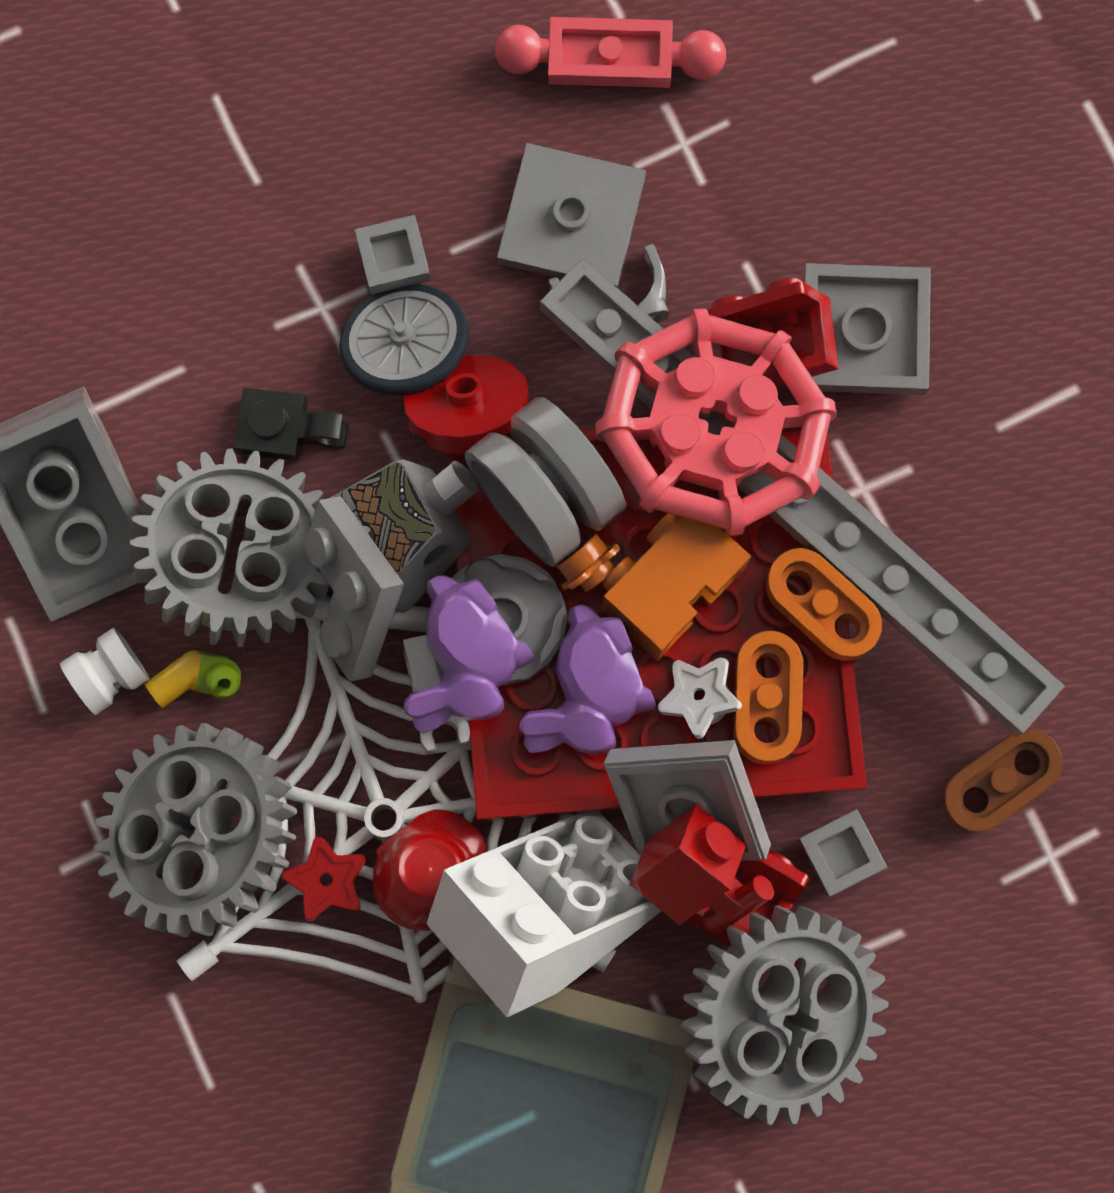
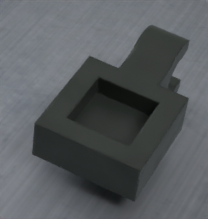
(279, 424)

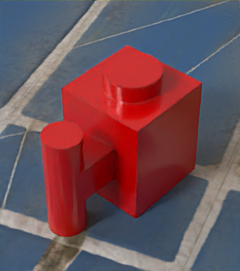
(695, 867)

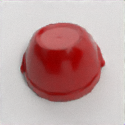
(414, 861)

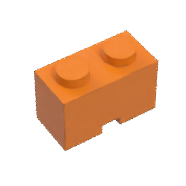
(659, 589)

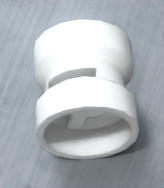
(102, 672)

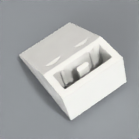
(540, 909)

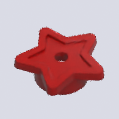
(339, 893)

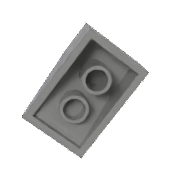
(66, 504)

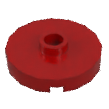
(467, 404)

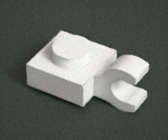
(424, 672)

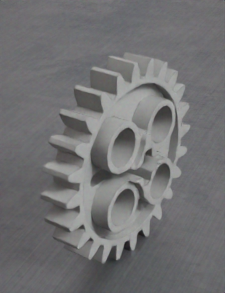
(176, 534)
(232, 861)
(784, 1014)

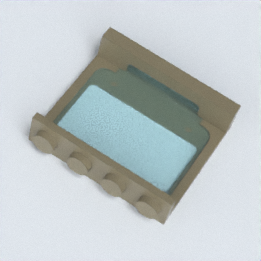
(542, 1099)

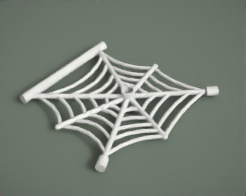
(205, 955)

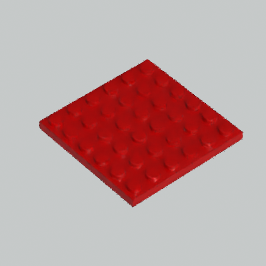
(566, 781)

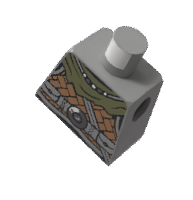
(414, 519)

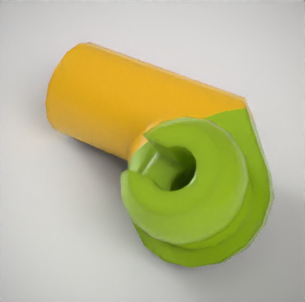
(198, 672)

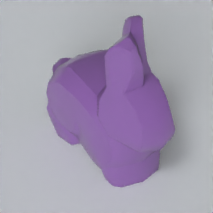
(473, 652)
(598, 687)

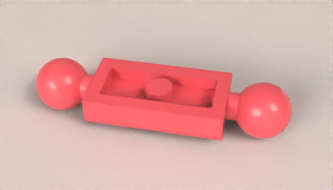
(610, 52)

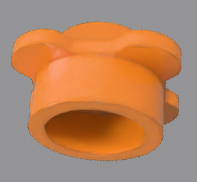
(587, 564)

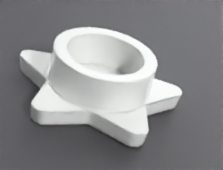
(703, 712)

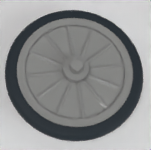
(404, 339)

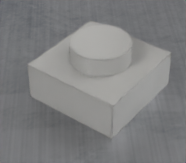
(393, 254)
(842, 853)

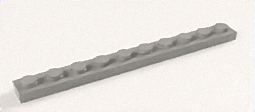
(839, 529)

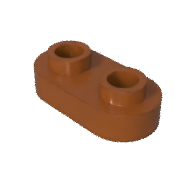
(1000, 782)

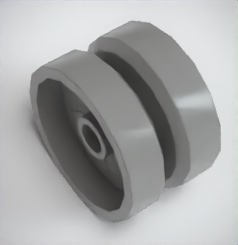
(546, 480)

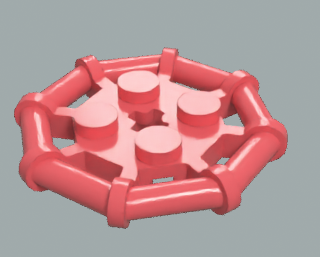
(722, 386)

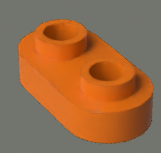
(828, 600)
(768, 699)

